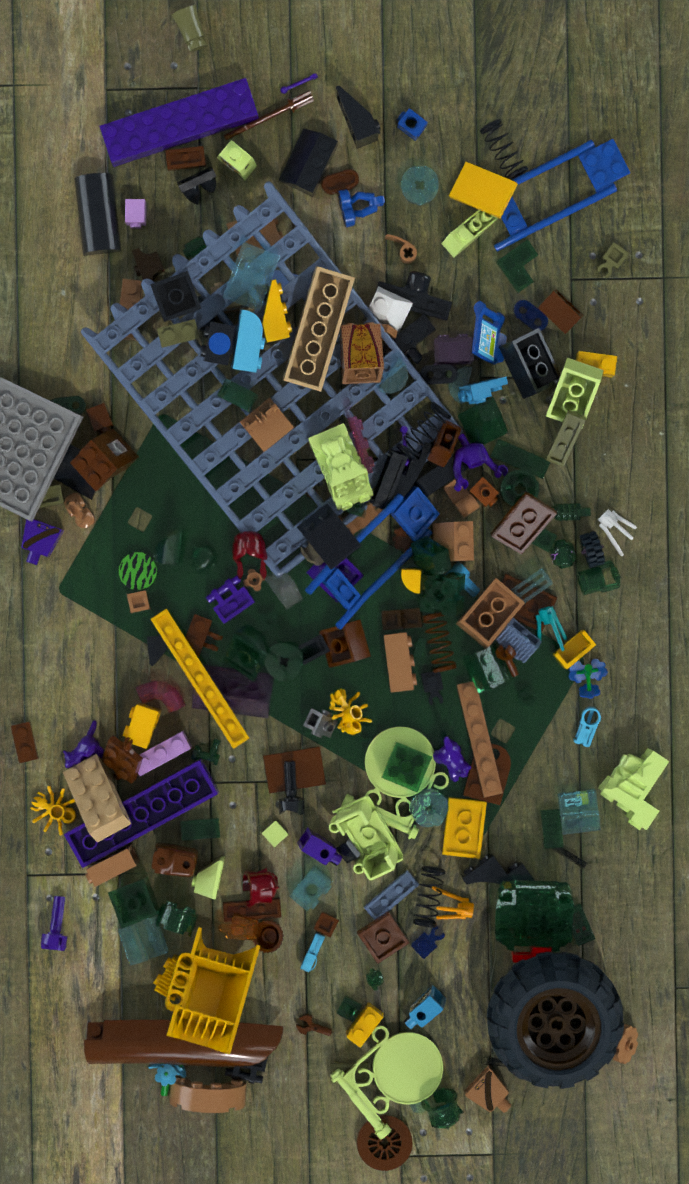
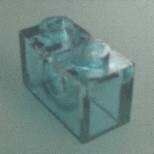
(313, 877)

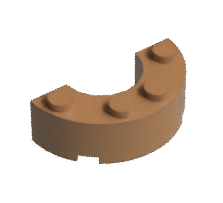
(207, 1098)

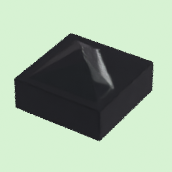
(348, 851)

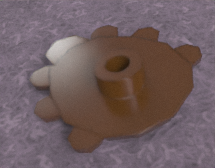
(401, 539)

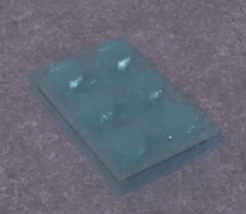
(251, 276)

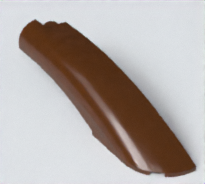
(147, 1044)

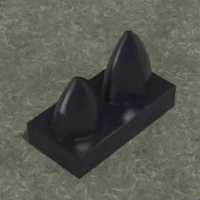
(190, 187)

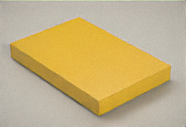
(483, 190)
(464, 827)

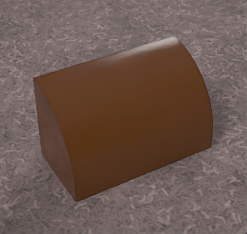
(560, 311)

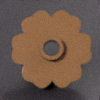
(627, 1045)

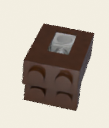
(104, 459)

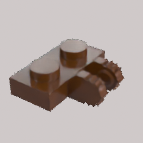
(198, 632)

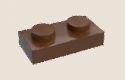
(185, 158)
(24, 742)

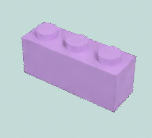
(164, 752)

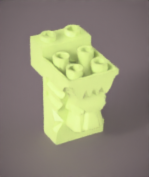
(341, 467)
(631, 784)

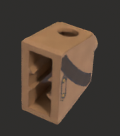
(488, 1091)

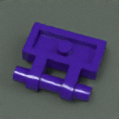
(232, 605)

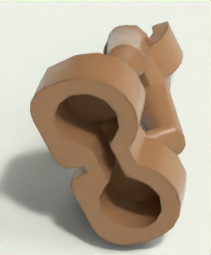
(75, 507)

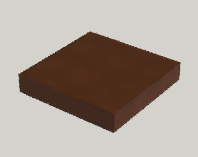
(383, 937)

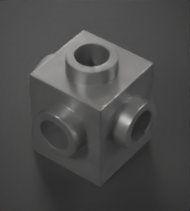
(320, 723)

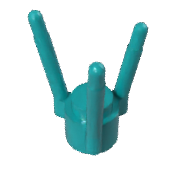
(548, 616)

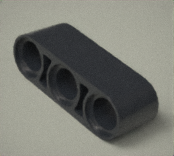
(438, 477)

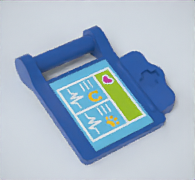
(487, 335)

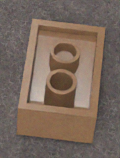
(490, 613)

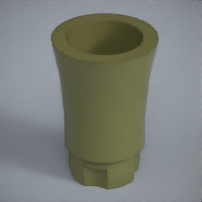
(190, 27)

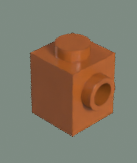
(484, 492)

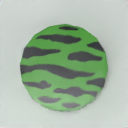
(137, 571)

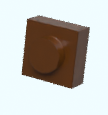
(326, 924)

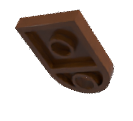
(473, 787)

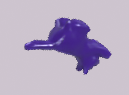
(86, 748)
(451, 757)

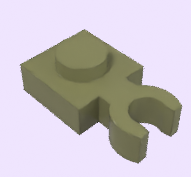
(614, 258)

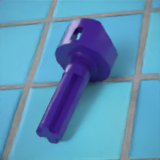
(54, 940)

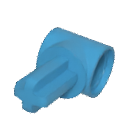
(470, 587)

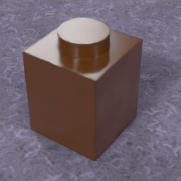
(100, 418)

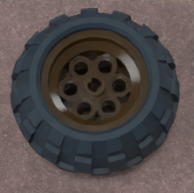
(520, 999)

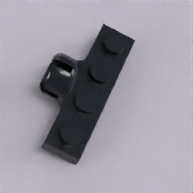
(411, 336)

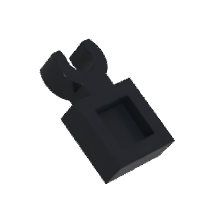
(432, 683)

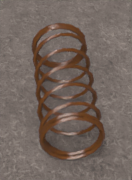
(443, 668)

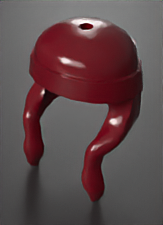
(252, 544)

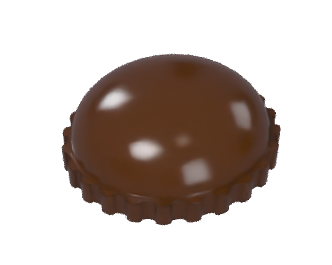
(269, 936)

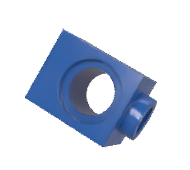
(413, 132)

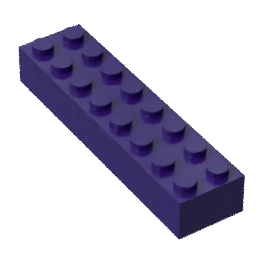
(179, 122)
(148, 811)

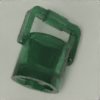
(593, 580)

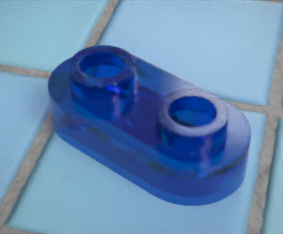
(532, 313)

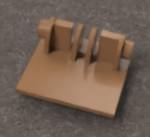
(266, 424)

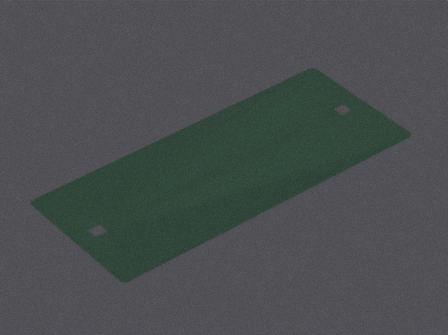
(175, 497)

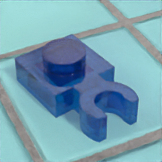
(426, 943)

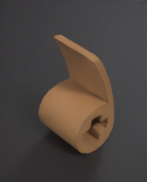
(406, 247)
(462, 500)

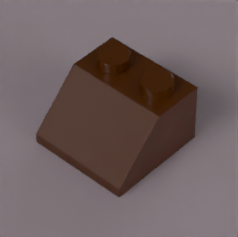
(345, 644)

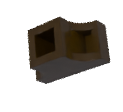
(147, 264)

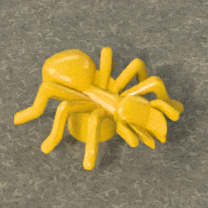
(351, 715)
(56, 811)

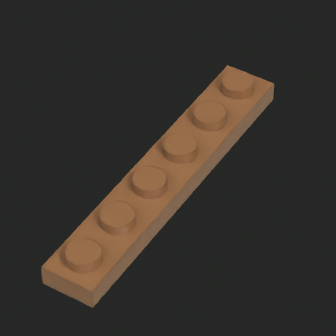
(479, 739)

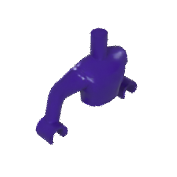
(473, 456)

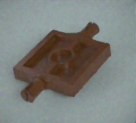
(122, 759)

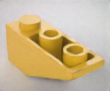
(274, 319)

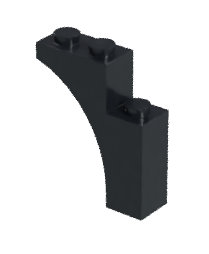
(491, 871)

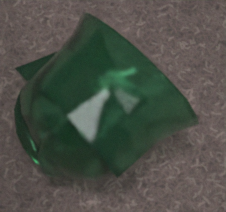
(443, 1115)

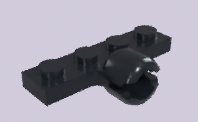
(417, 292)

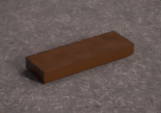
(257, 911)

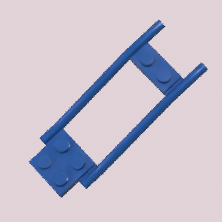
(603, 167)
(414, 515)

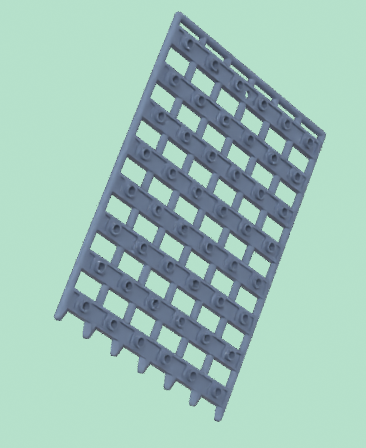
(216, 250)

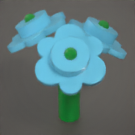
(167, 1074)

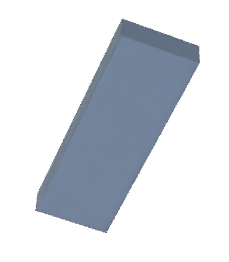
(391, 895)

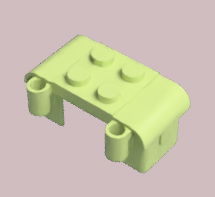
(369, 835)

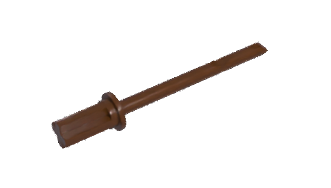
(294, 103)

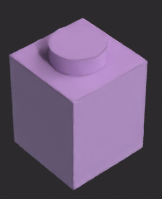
(135, 213)

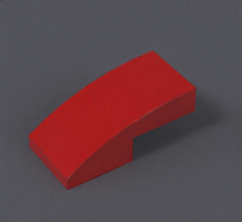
(518, 956)

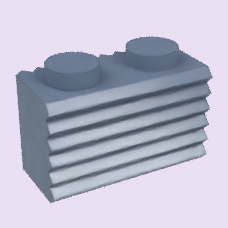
(519, 639)

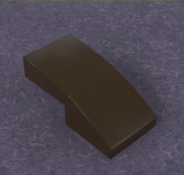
(402, 619)

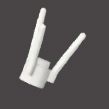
(610, 519)

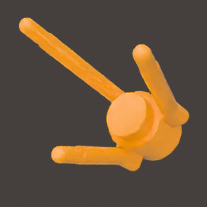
(463, 910)

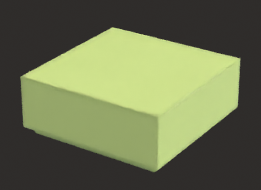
(275, 833)

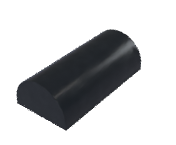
(97, 213)

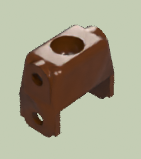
(177, 860)

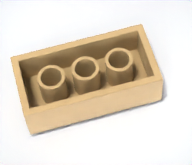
(96, 798)

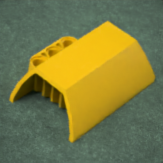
(211, 995)

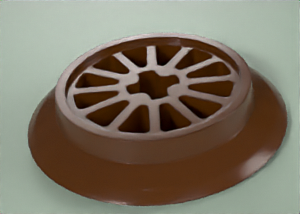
(387, 1163)

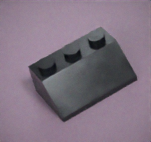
(308, 161)
(530, 363)
(71, 477)

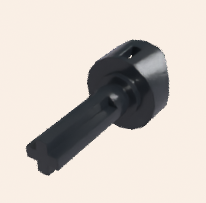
(291, 801)

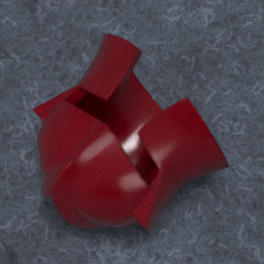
(262, 886)

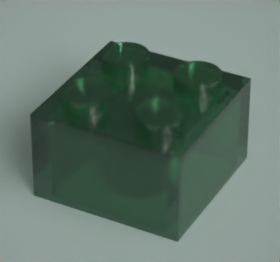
(406, 766)
(134, 902)

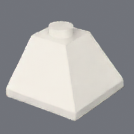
(389, 308)

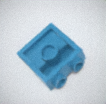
(479, 391)

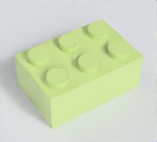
(574, 390)

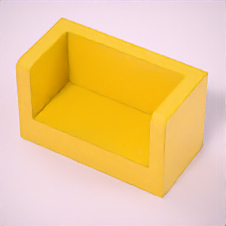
(574, 649)

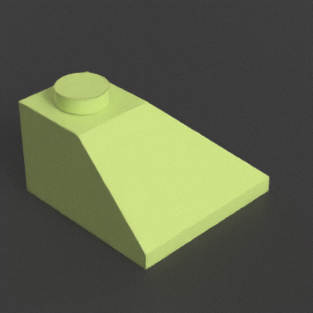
(208, 879)

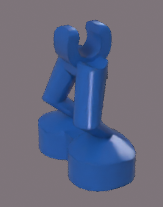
(346, 201)

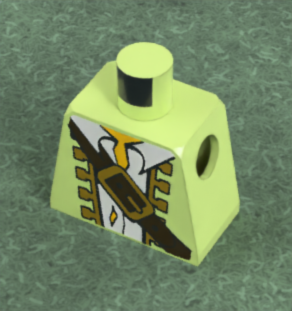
(237, 160)

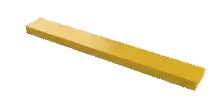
(200, 678)

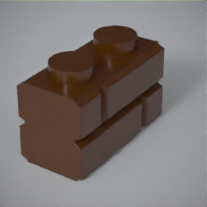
(442, 447)

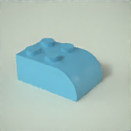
(248, 343)

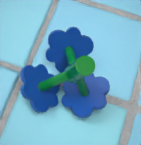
(580, 672)

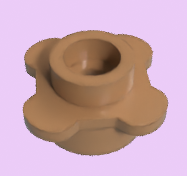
(249, 581)

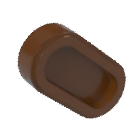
(338, 181)

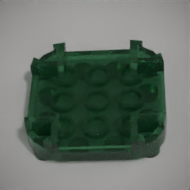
(534, 914)

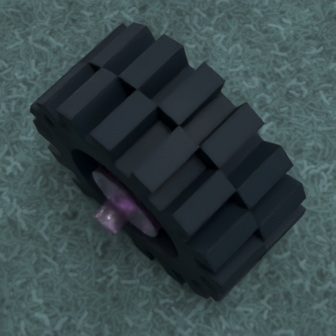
(592, 549)

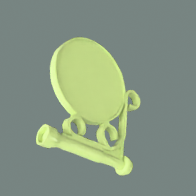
(375, 762)
(404, 1069)

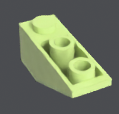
(468, 232)

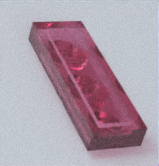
(361, 443)

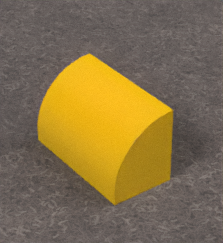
(412, 579)

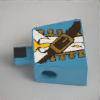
(426, 1008)

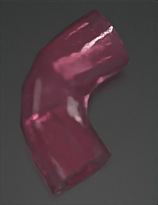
(161, 691)

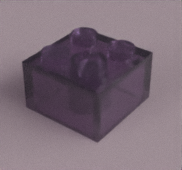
(453, 350)

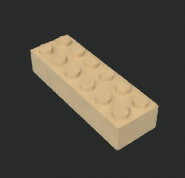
(318, 328)

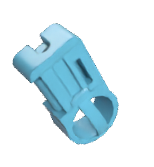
(586, 729)
(312, 952)

